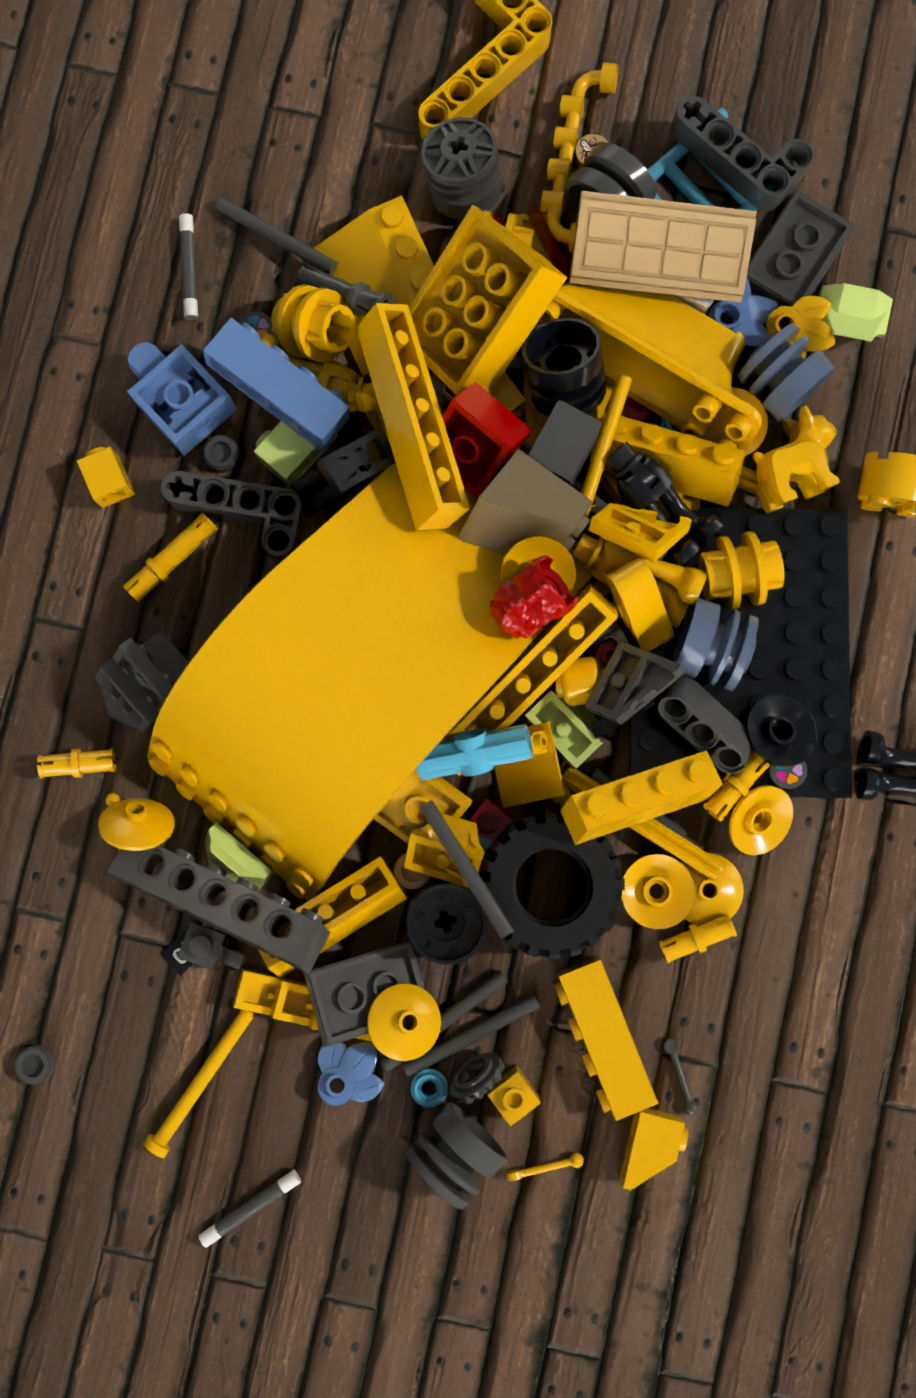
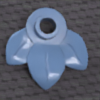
(746, 316)
(353, 1068)

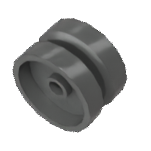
(610, 171)

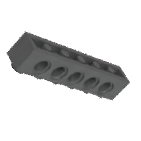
(297, 948)

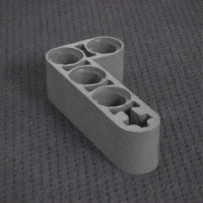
(696, 114)
(232, 506)

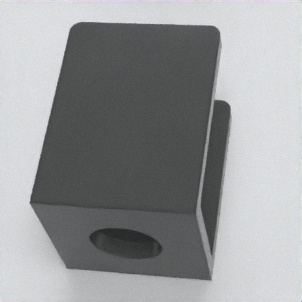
(566, 441)

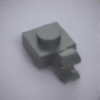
(206, 946)

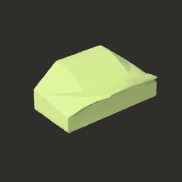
(856, 311)
(569, 727)
(234, 858)

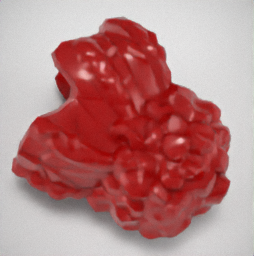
(531, 599)

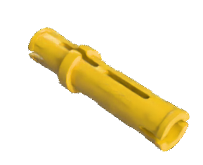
(170, 557)

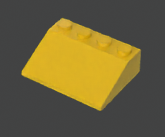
(381, 251)
(481, 302)

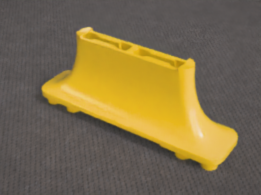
(673, 355)

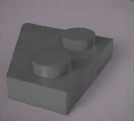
(631, 682)

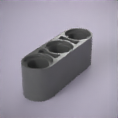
(706, 724)

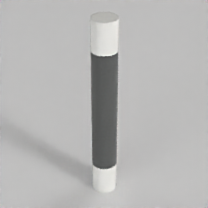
(188, 267)
(249, 1208)

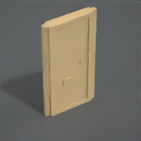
(662, 246)

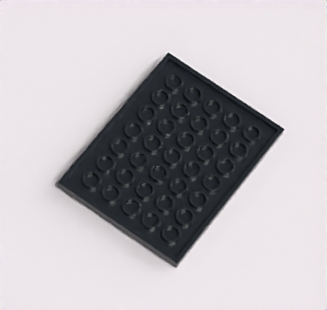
(797, 652)

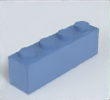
(277, 384)

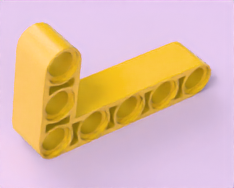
(492, 61)

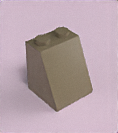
(523, 504)

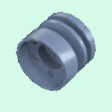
(785, 371)
(716, 644)

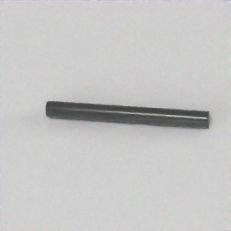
(276, 235)
(466, 869)
(460, 1008)
(471, 1035)

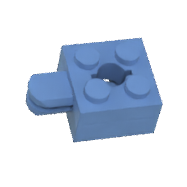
(178, 395)

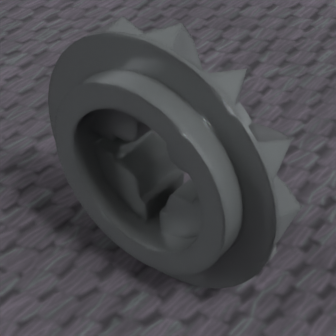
(476, 1077)

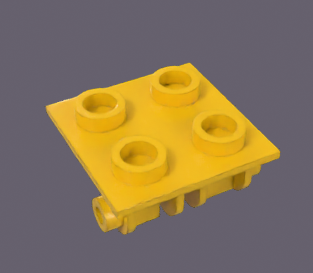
(535, 777)

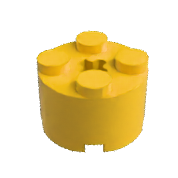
(889, 483)

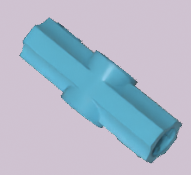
(477, 752)

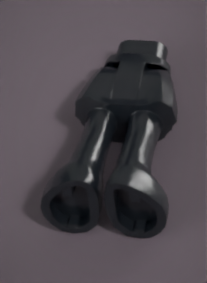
(644, 481)
(869, 781)

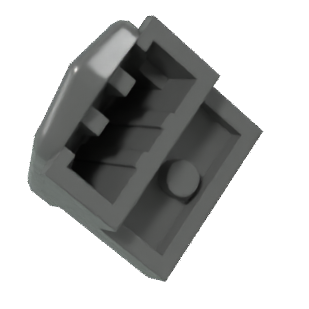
(140, 680)

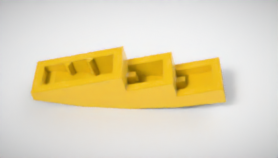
(277, 997)

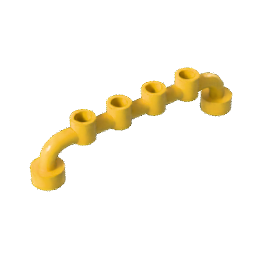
(566, 140)

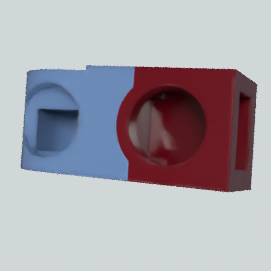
(490, 822)

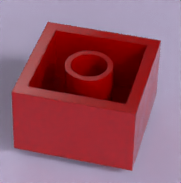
(482, 436)

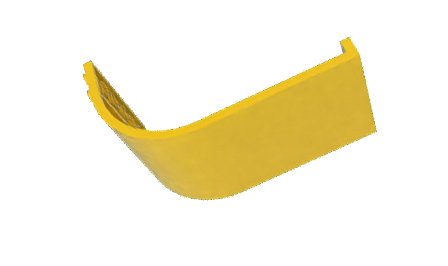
(336, 682)

